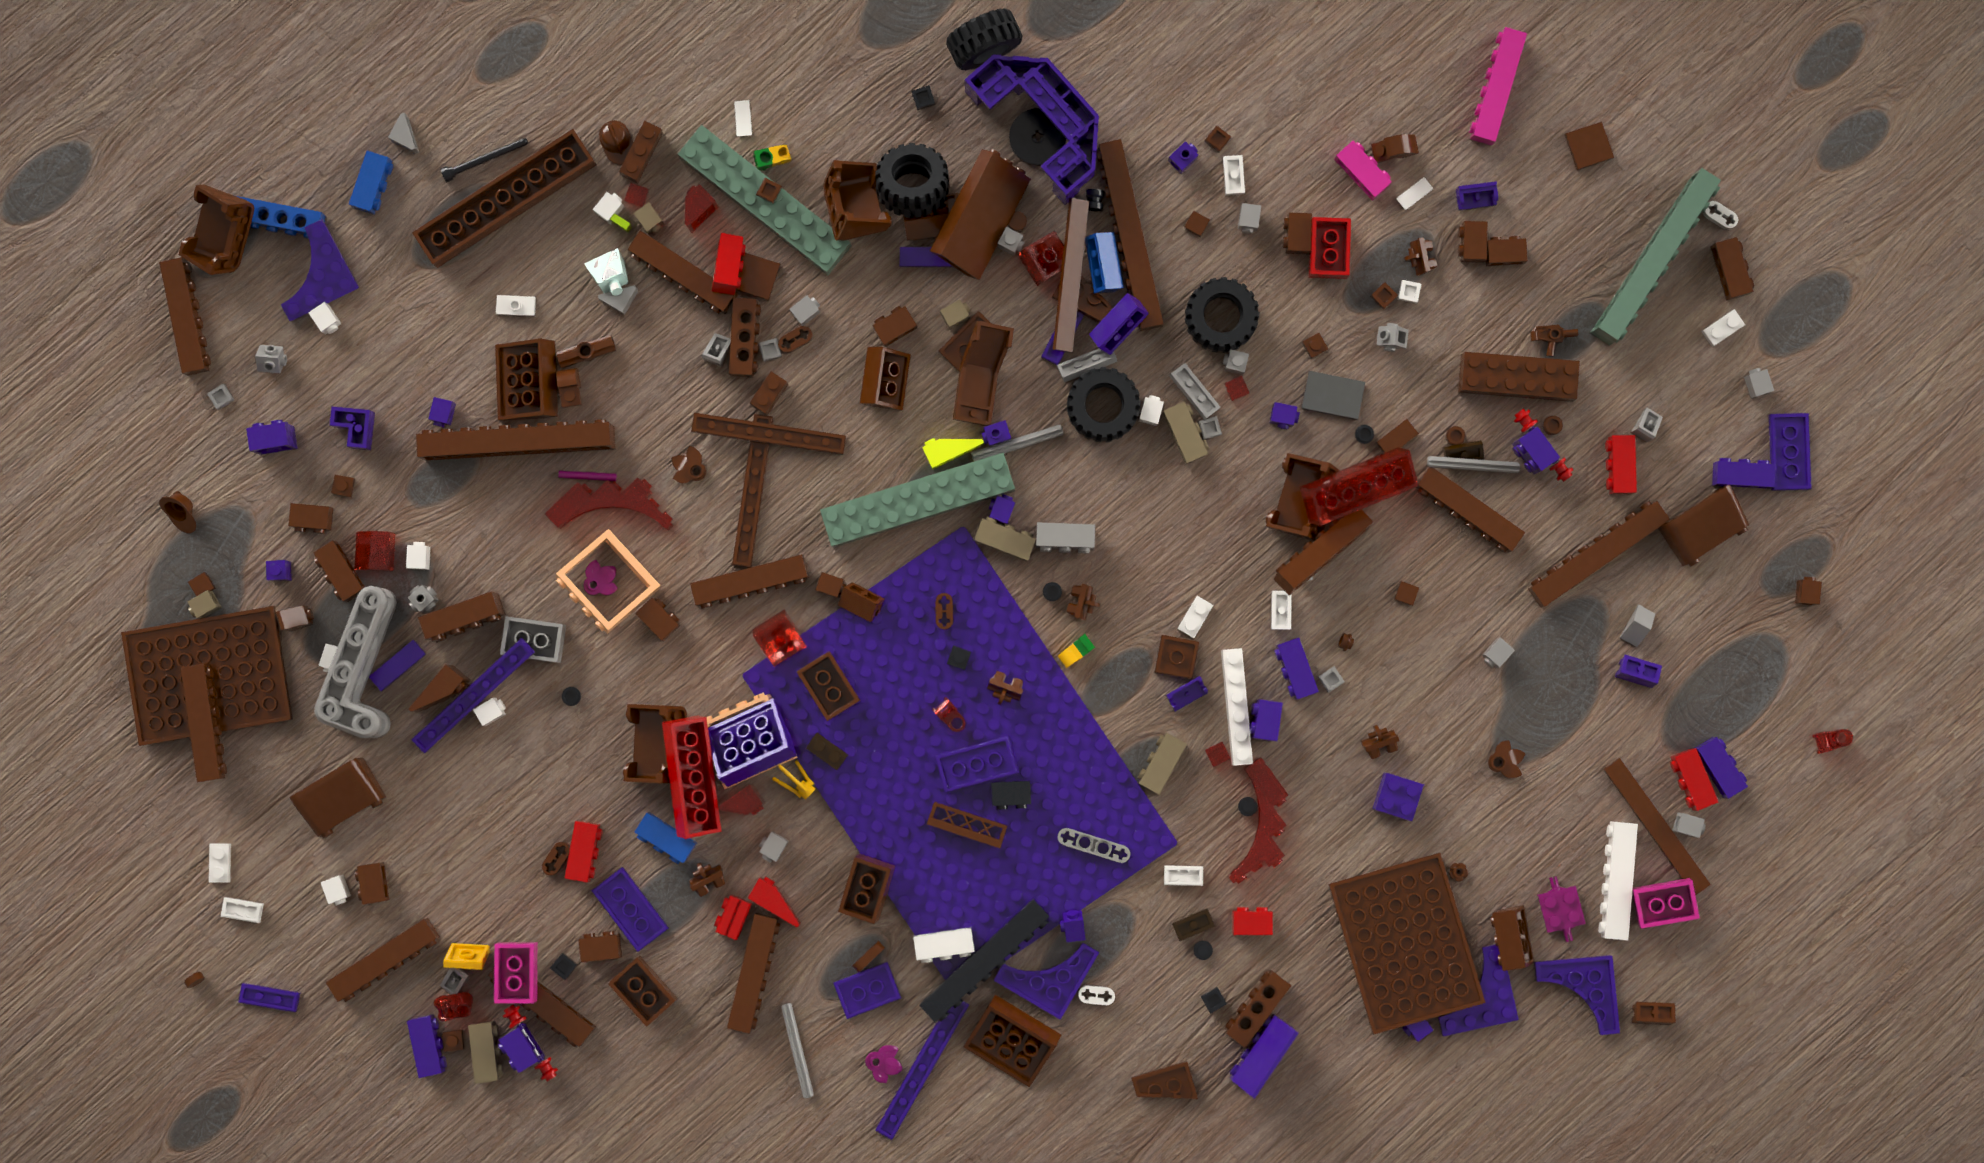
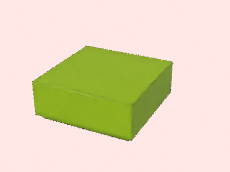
(620, 222)

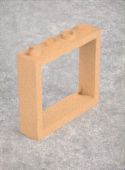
(588, 609)
(741, 707)

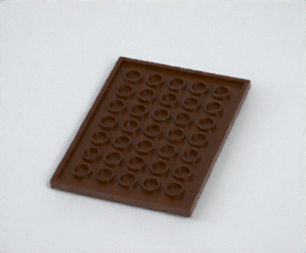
(245, 665)
(1406, 943)

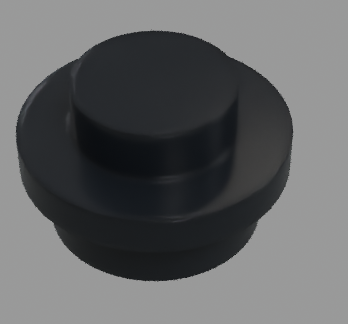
(1364, 434)
(1052, 591)
(571, 696)
(1247, 806)
(1203, 950)

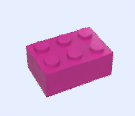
(1665, 903)
(515, 972)

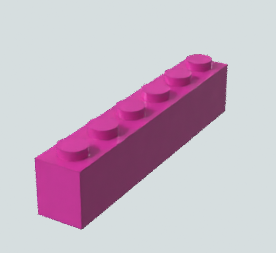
(1498, 86)

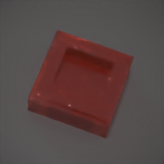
(636, 195)
(1236, 388)
(1217, 754)

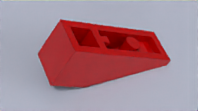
(770, 898)

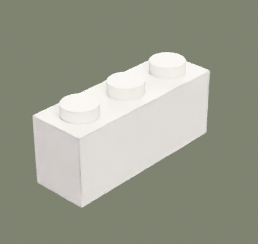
(944, 944)

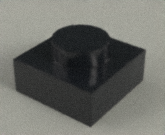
(923, 97)
(959, 657)
(563, 966)
(1213, 1000)

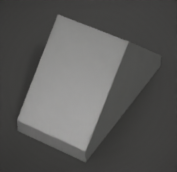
(403, 134)
(620, 302)
(717, 350)
(1647, 425)
(1638, 626)
(455, 980)

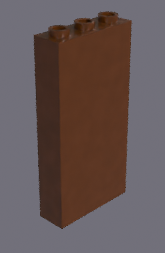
(980, 214)

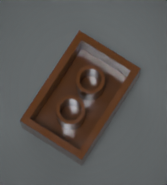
(828, 686)
(866, 888)
(643, 991)

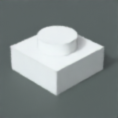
(1409, 291)

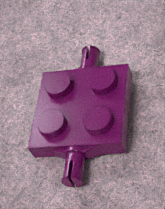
(1561, 909)

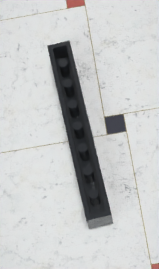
(987, 957)

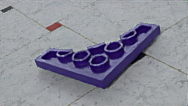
(327, 277)
(1592, 980)
(1052, 987)
(1498, 996)

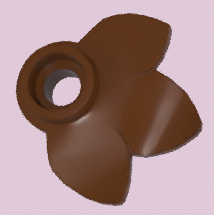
(687, 464)
(1509, 760)

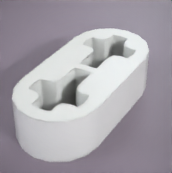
(1718, 219)
(1095, 999)

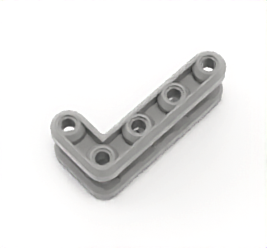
(352, 664)

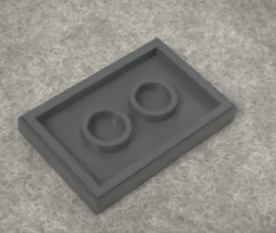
(1333, 395)

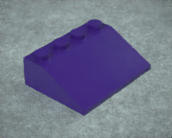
(750, 743)
(1263, 1055)

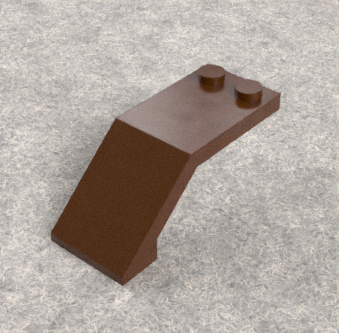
(980, 373)

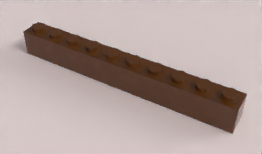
(1129, 231)

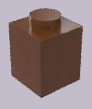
(830, 585)
(1808, 591)

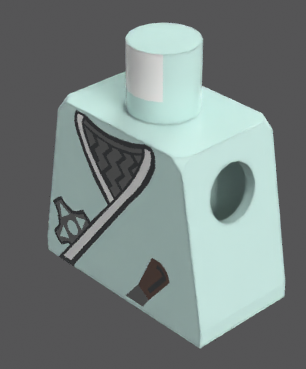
(609, 272)

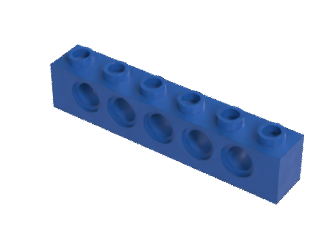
(276, 211)

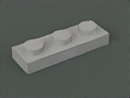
(1082, 364)
(1194, 391)

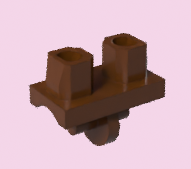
(1419, 257)
(1085, 602)
(1005, 691)
(1379, 739)
(704, 876)

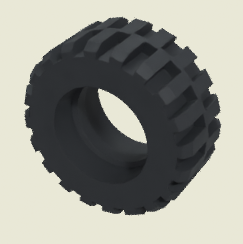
(982, 37)
(912, 200)
(1239, 296)
(1103, 378)

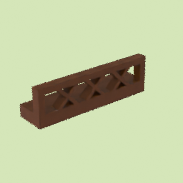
(960, 830)

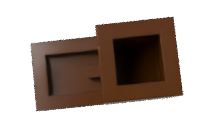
(1395, 147)
(569, 387)

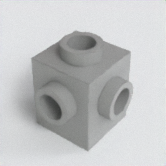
(1392, 337)
(270, 359)
(429, 601)

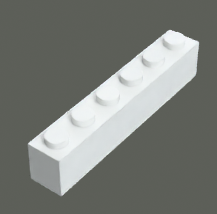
(1236, 706)
(1618, 881)

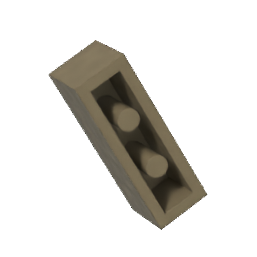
(1186, 432)
(1004, 538)
(1161, 763)
(485, 1051)

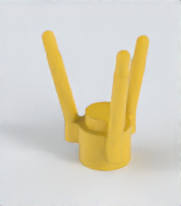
(804, 788)

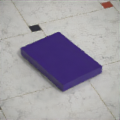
(867, 990)

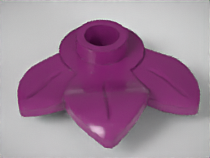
(602, 577)
(886, 1063)

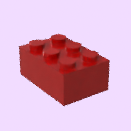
(1330, 248)

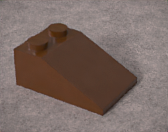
(445, 685)

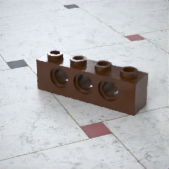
(741, 307)
(1244, 1035)

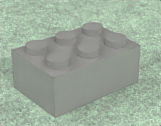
(1065, 537)
(541, 636)

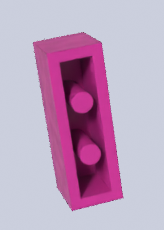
(1363, 170)

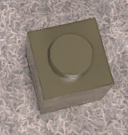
(649, 219)
(955, 314)
(204, 604)

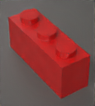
(728, 264)
(1621, 464)
(1693, 779)
(583, 851)

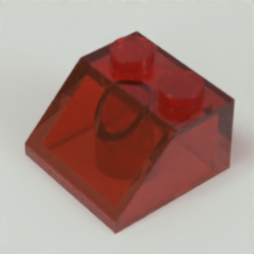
(698, 207)
(1043, 258)
(374, 551)
(778, 637)
(744, 802)

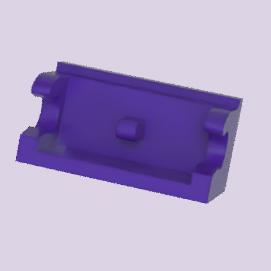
(1477, 195)
(1639, 671)
(1187, 693)

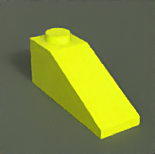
(945, 450)

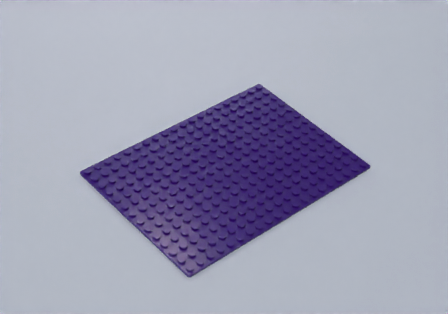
(893, 738)

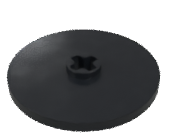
(1028, 148)

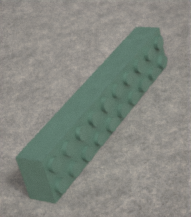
(784, 218)
(1656, 256)
(917, 500)

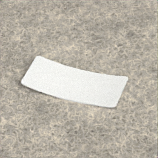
(743, 118)
(1414, 193)

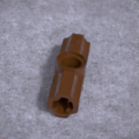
(574, 354)

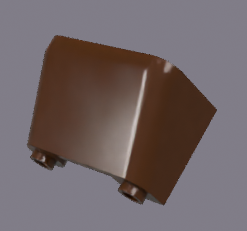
(854, 200)
(219, 231)
(1291, 511)
(1705, 525)
(649, 754)
(338, 796)

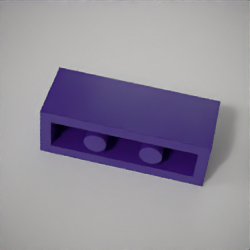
(1118, 323)
(1744, 473)
(1296, 668)
(1721, 767)
(426, 1045)

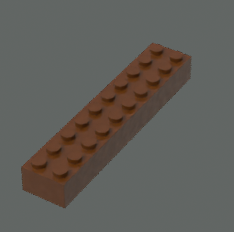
(504, 198)
(515, 441)

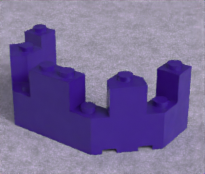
(1058, 100)

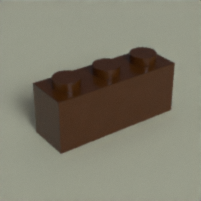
(641, 152)
(1732, 268)
(338, 571)

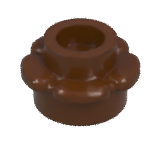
(1346, 641)
(1463, 871)

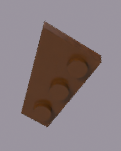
(1089, 303)
(1168, 1082)

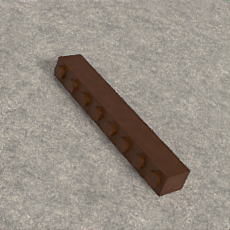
(1599, 553)

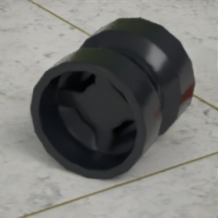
(1095, 198)

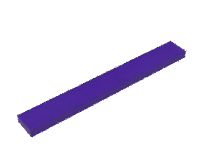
(473, 695)
(920, 1071)

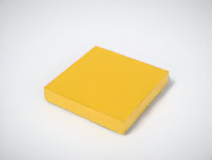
(466, 956)

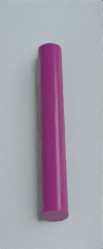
(587, 475)

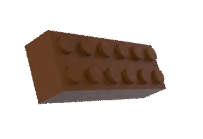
(1519, 376)

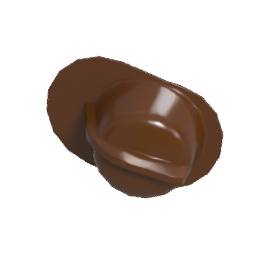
(615, 141)
(179, 510)

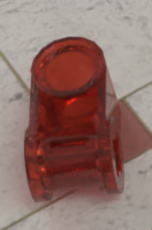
(949, 714)
(1828, 740)
(454, 1007)

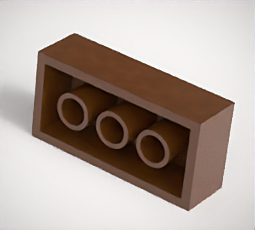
(461, 616)

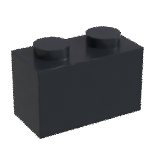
(1011, 793)

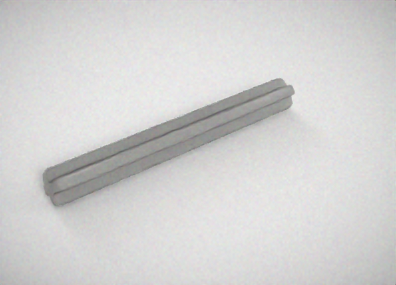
(1018, 443)
(1473, 464)
(797, 1050)

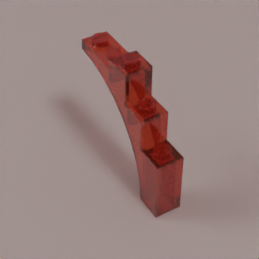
(580, 501)
(1264, 849)

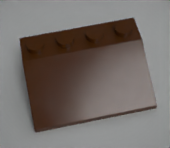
(526, 380)
(1012, 1040)

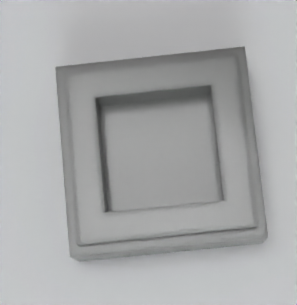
(770, 349)
(220, 396)
(1210, 428)
(1331, 679)

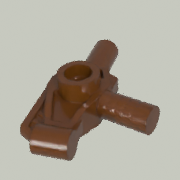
(1551, 334)

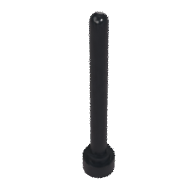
(449, 172)

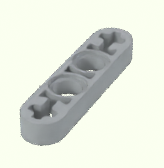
(1094, 842)

